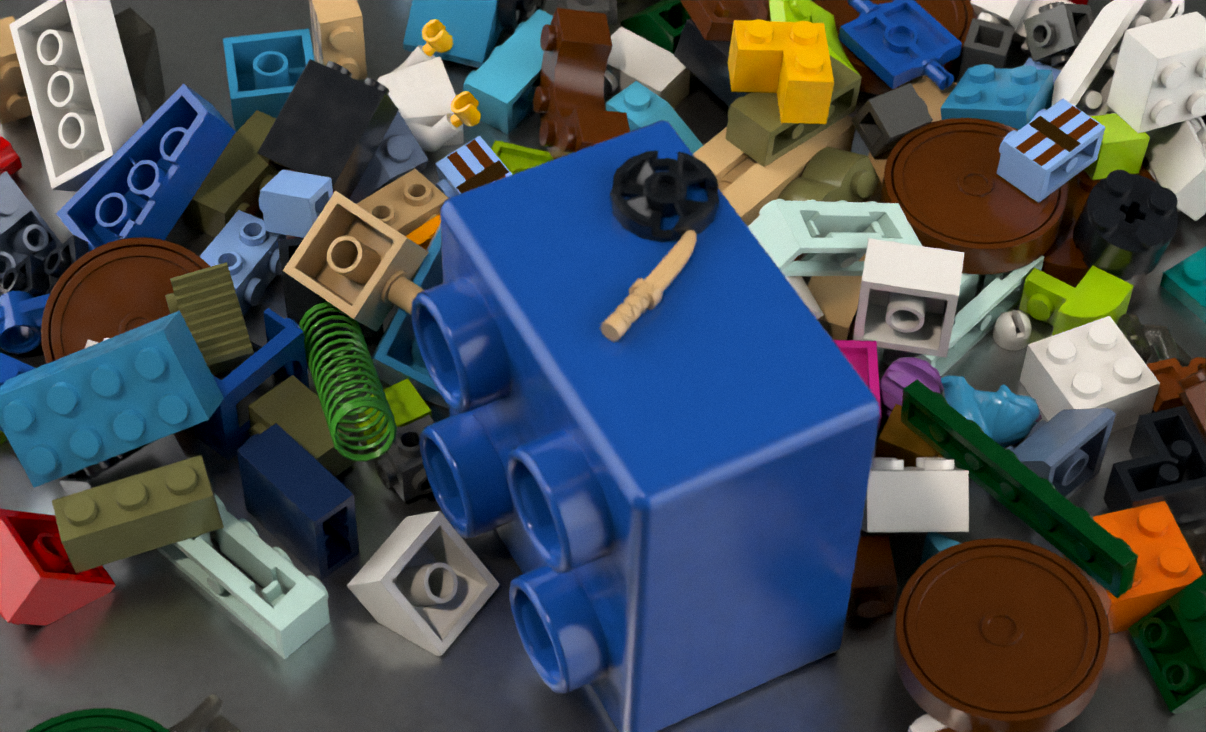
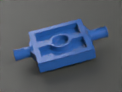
(900, 42)

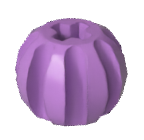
(900, 375)

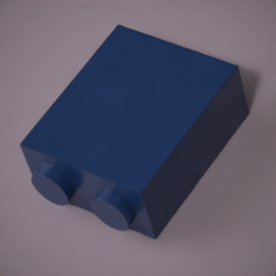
(298, 501)

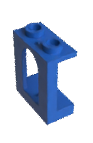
(281, 356)

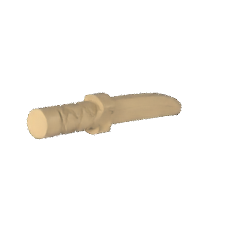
(648, 292)

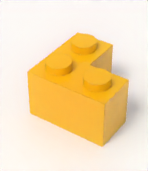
(784, 61)

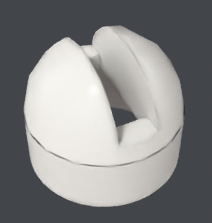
(1005, 331)

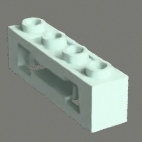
(829, 232)
(998, 295)
(292, 603)

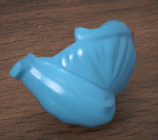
(1000, 414)

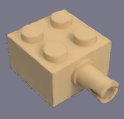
(357, 262)

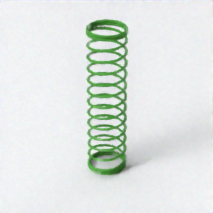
(346, 408)

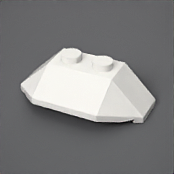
(1091, 68)

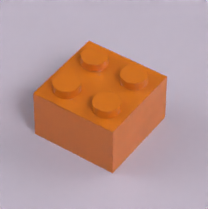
(1162, 565)

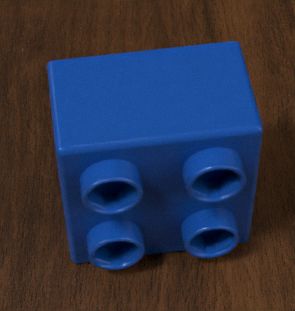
(665, 491)

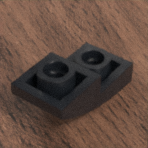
(40, 276)

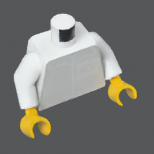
(426, 94)

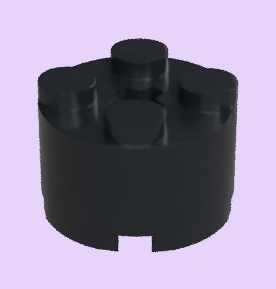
(1126, 224)

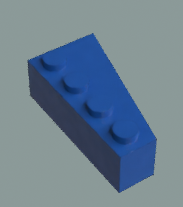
(151, 175)

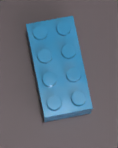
(107, 399)

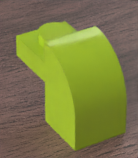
(1069, 307)

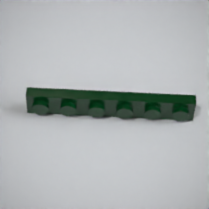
(1019, 489)

